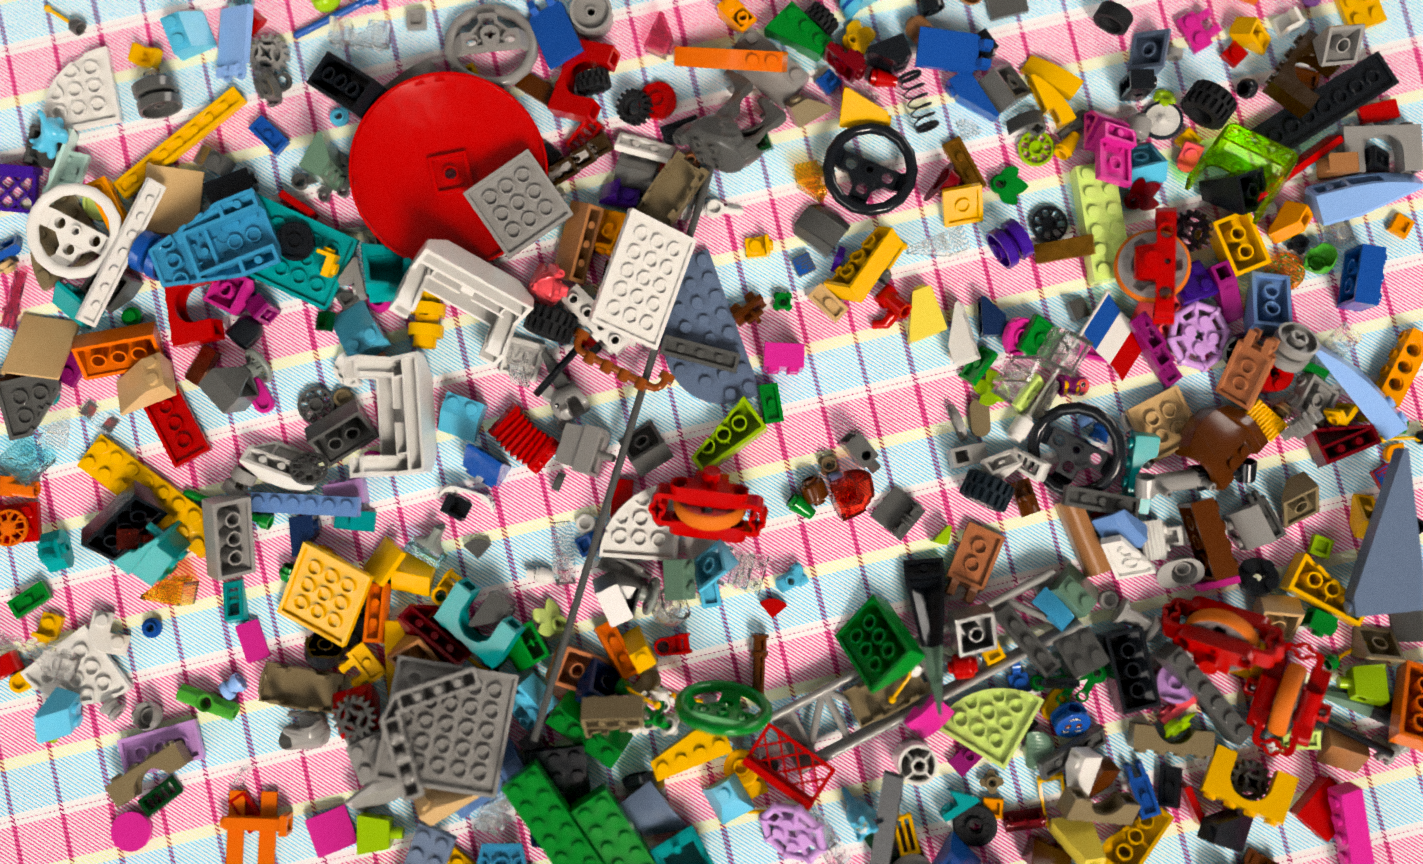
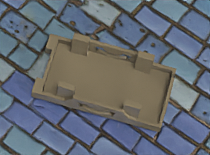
(672, 190)
(299, 687)
(873, 707)

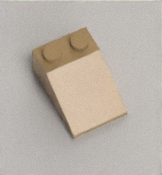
(146, 383)
(439, 804)

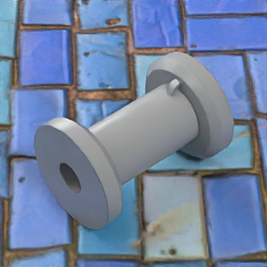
(1134, 618)

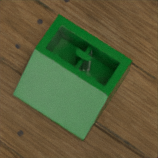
(529, 648)

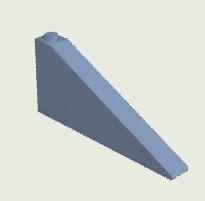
(1390, 560)

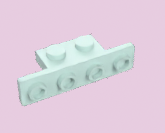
(69, 165)

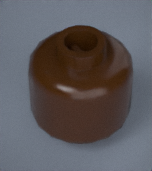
(814, 490)

